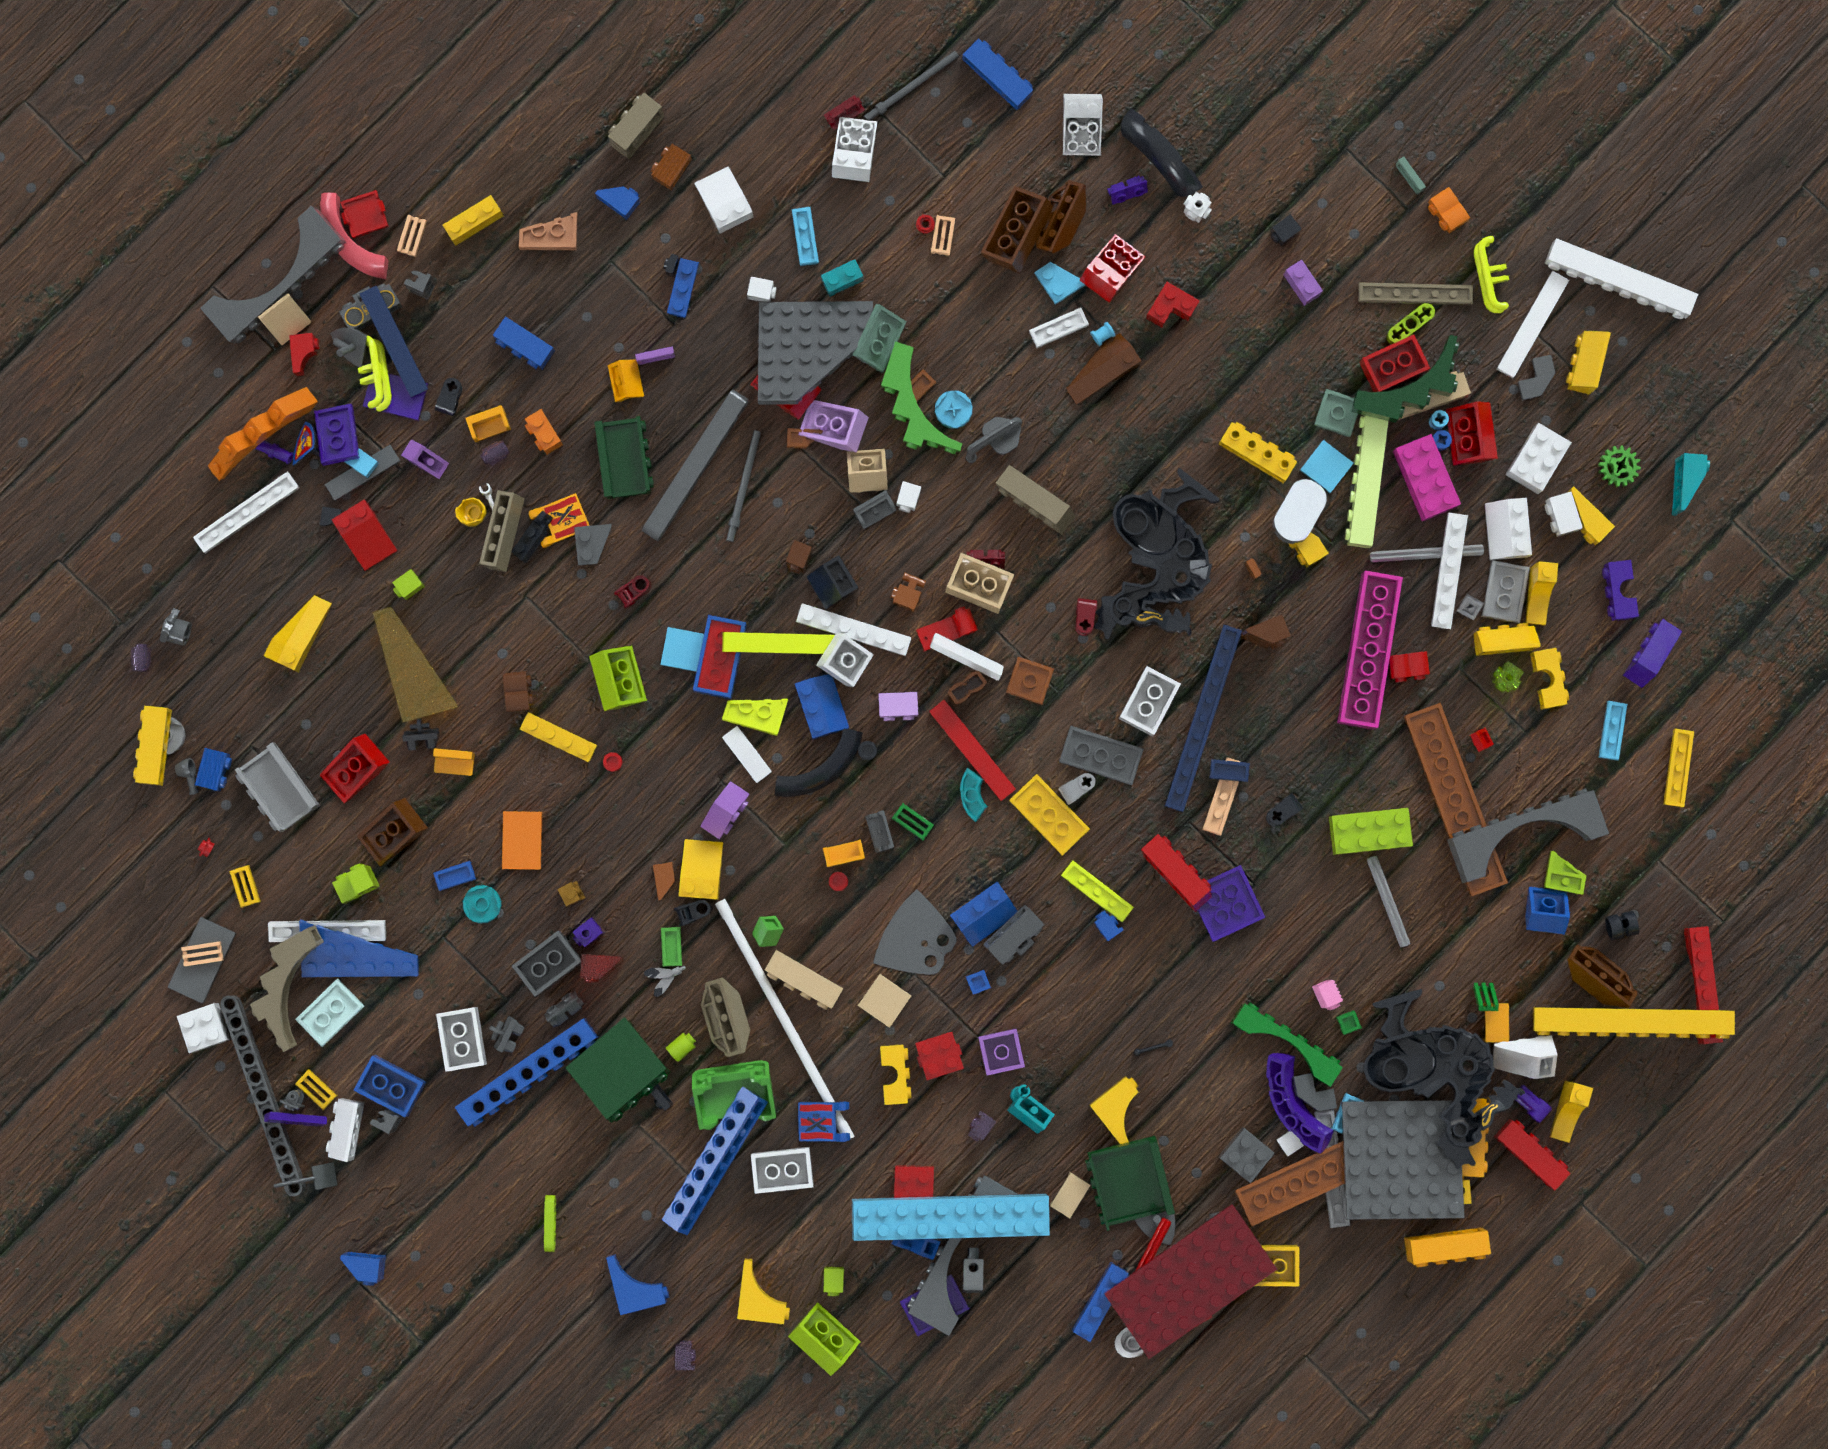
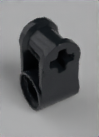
(447, 400)
(1286, 809)
(691, 912)

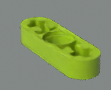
(1424, 319)
(550, 1223)

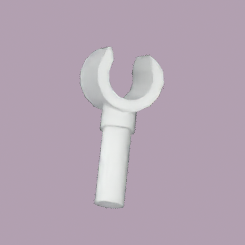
(487, 494)

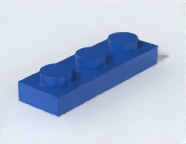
(683, 288)

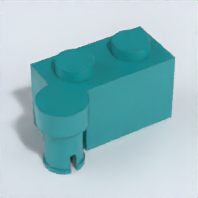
(1029, 1109)

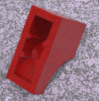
(302, 349)

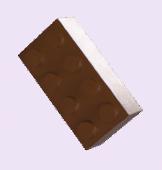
(1017, 229)

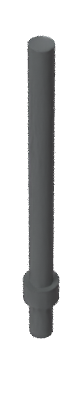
(881, 107)
(734, 522)

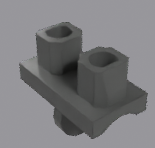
(503, 1042)

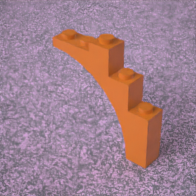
(259, 428)

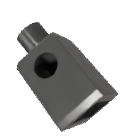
(973, 1280)

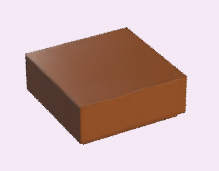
(1253, 569)

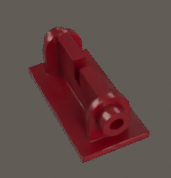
(848, 109)
(994, 557)

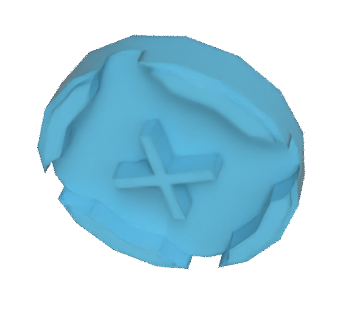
(953, 409)

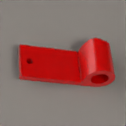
(952, 628)

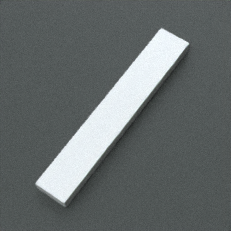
(1532, 324)

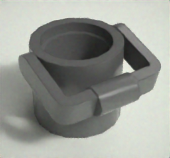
(175, 629)

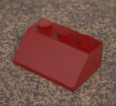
(1471, 433)

